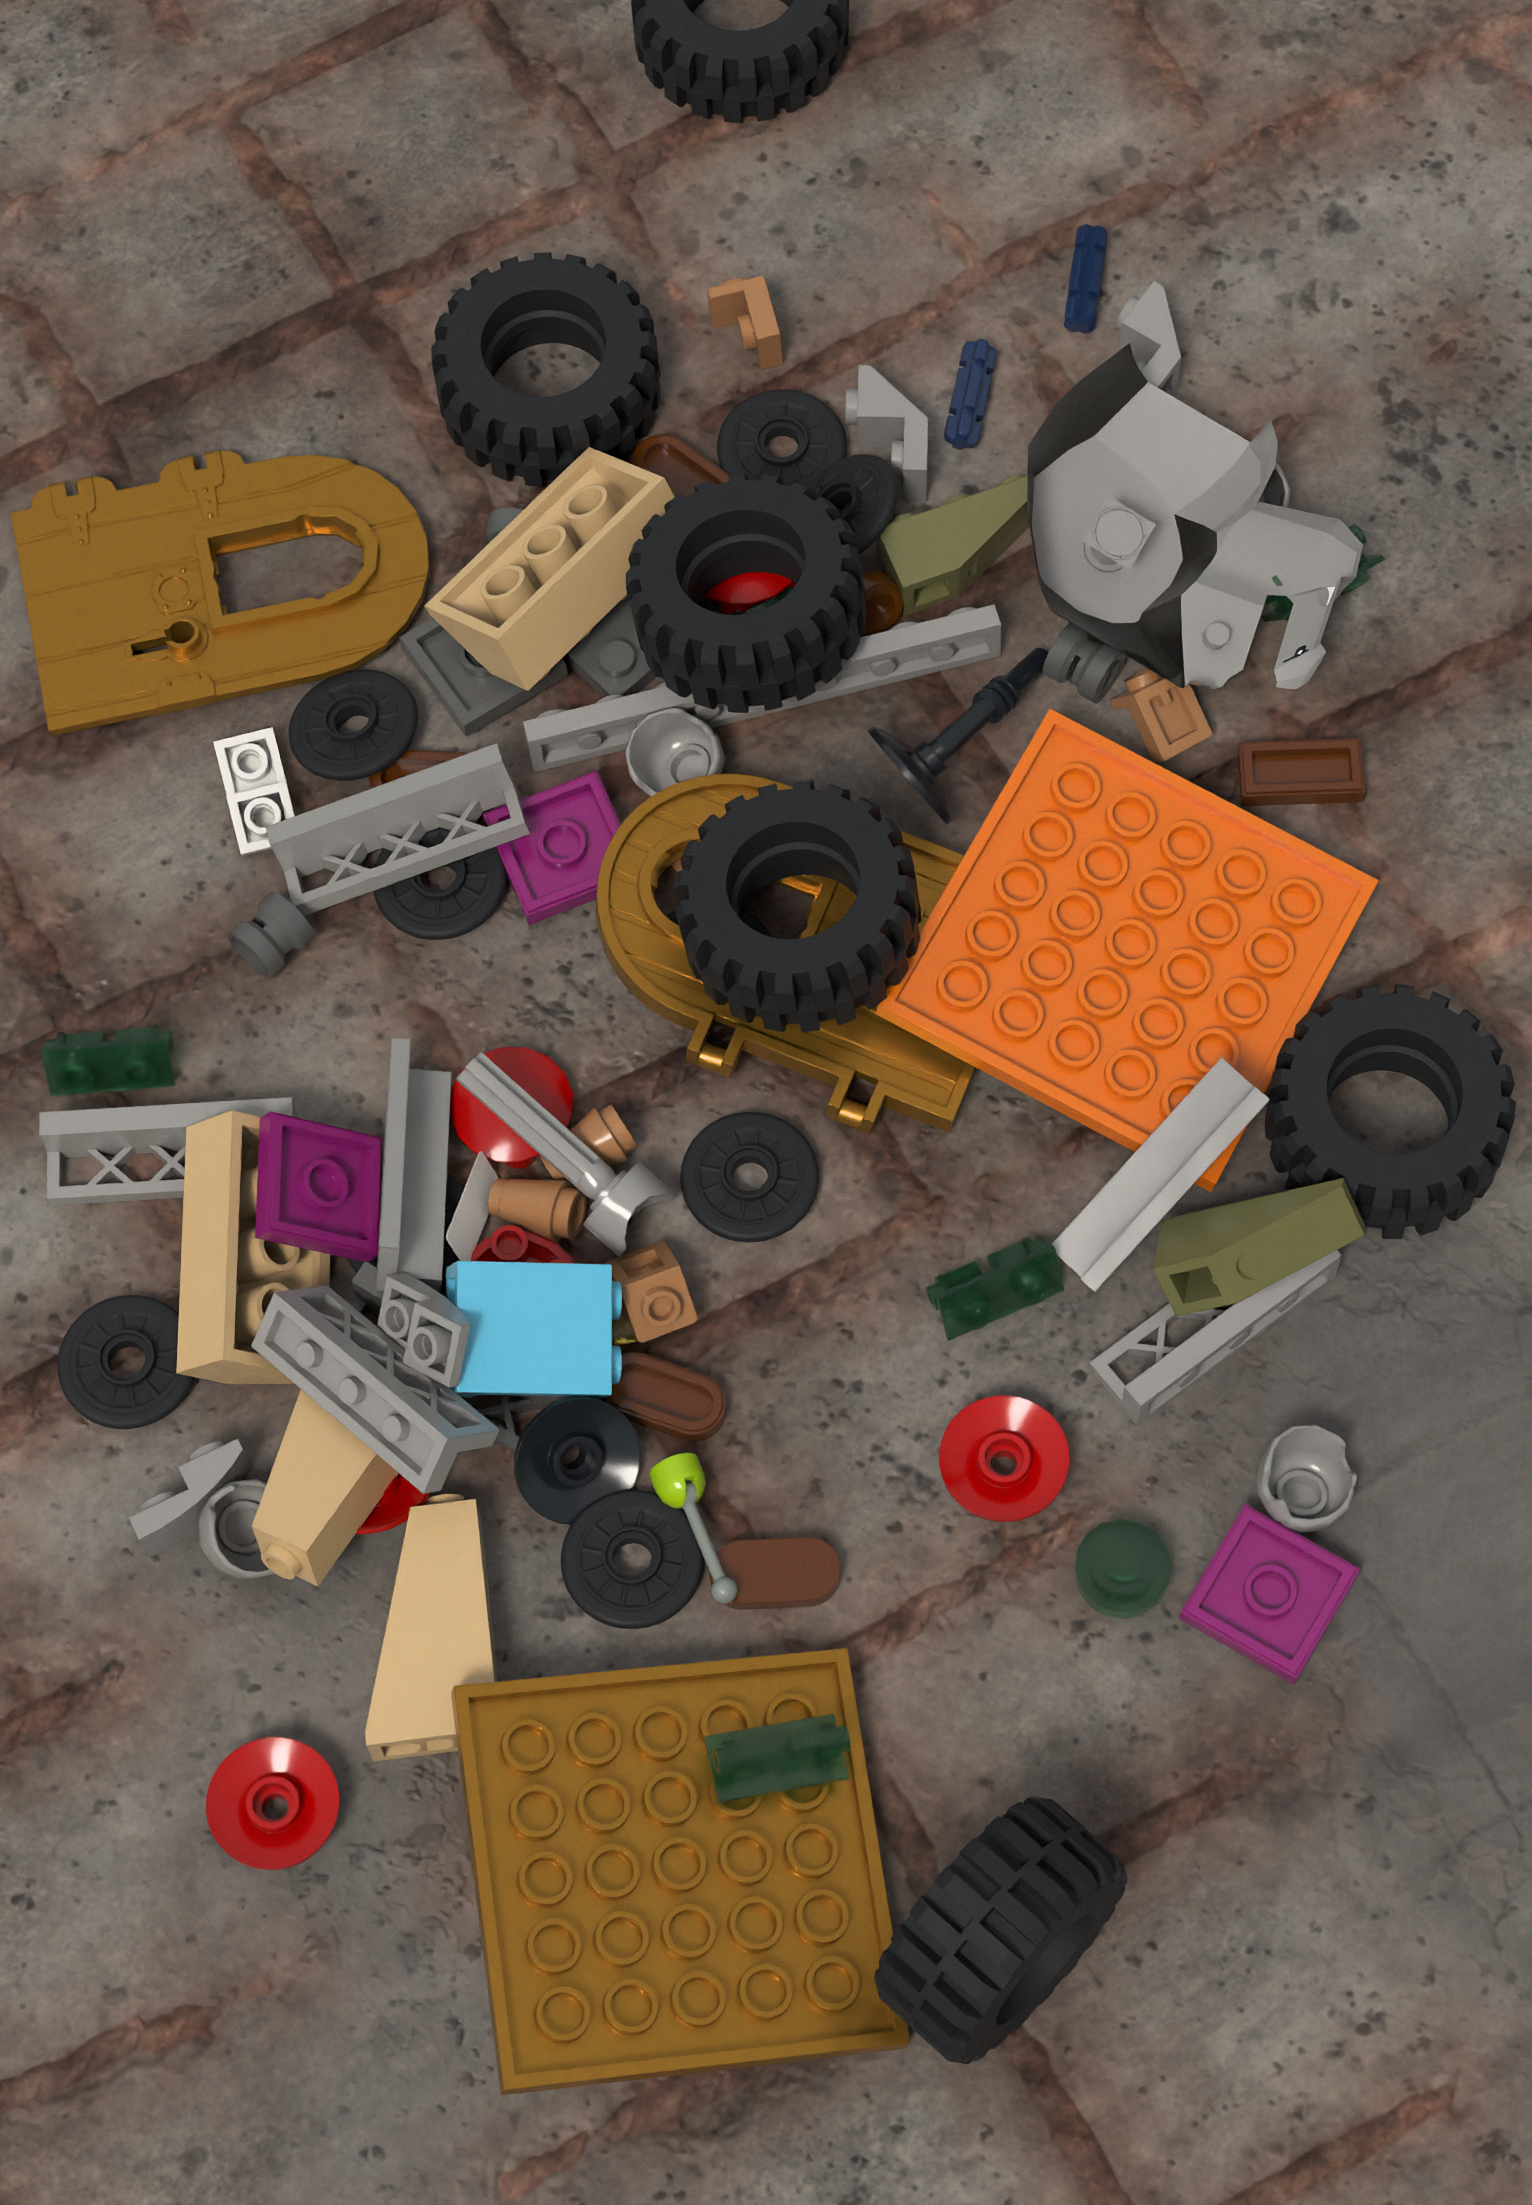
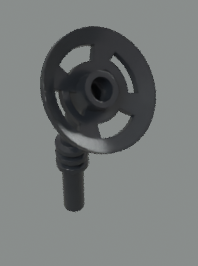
(989, 705)

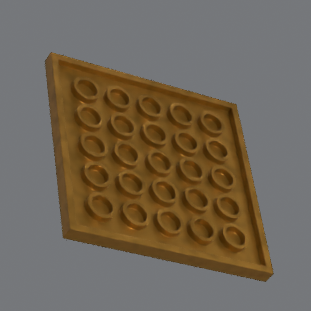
(639, 1914)

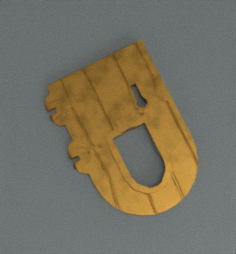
(142, 573)

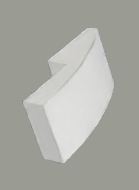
(254, 786)

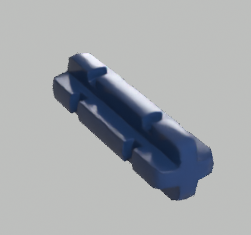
(1085, 279)
(970, 394)

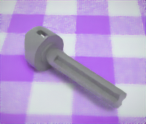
(615, 1196)

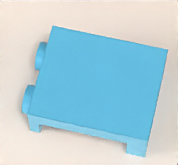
(537, 1328)

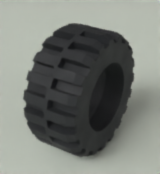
(743, 69)
(534, 306)
(735, 532)
(786, 837)
(1408, 1038)
(1000, 1929)

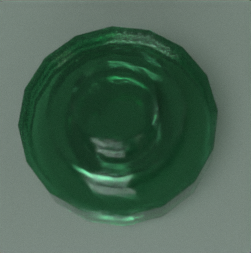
(1122, 1568)

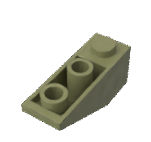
(951, 546)
(1247, 1245)

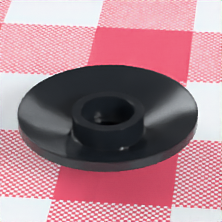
(605, 1461)

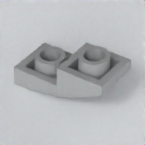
(425, 1327)
(175, 1516)

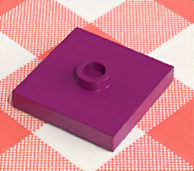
(565, 848)
(318, 1187)
(1269, 1594)

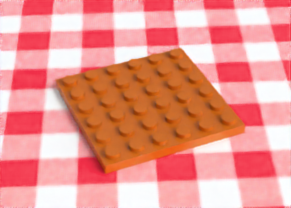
(1123, 938)

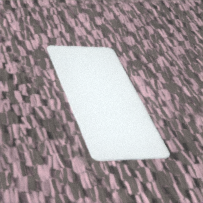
(471, 1209)

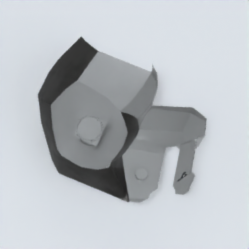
(1160, 538)

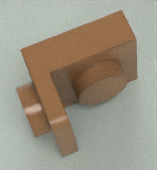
(750, 307)
(1163, 713)
(653, 1291)

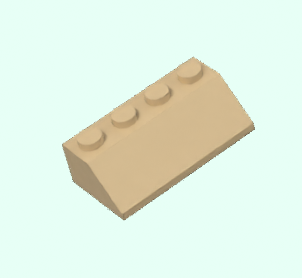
(552, 569)
(224, 1268)

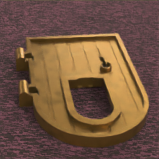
(654, 966)

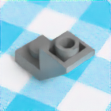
(1152, 338)
(890, 421)

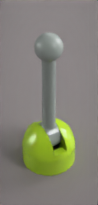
(681, 1484)

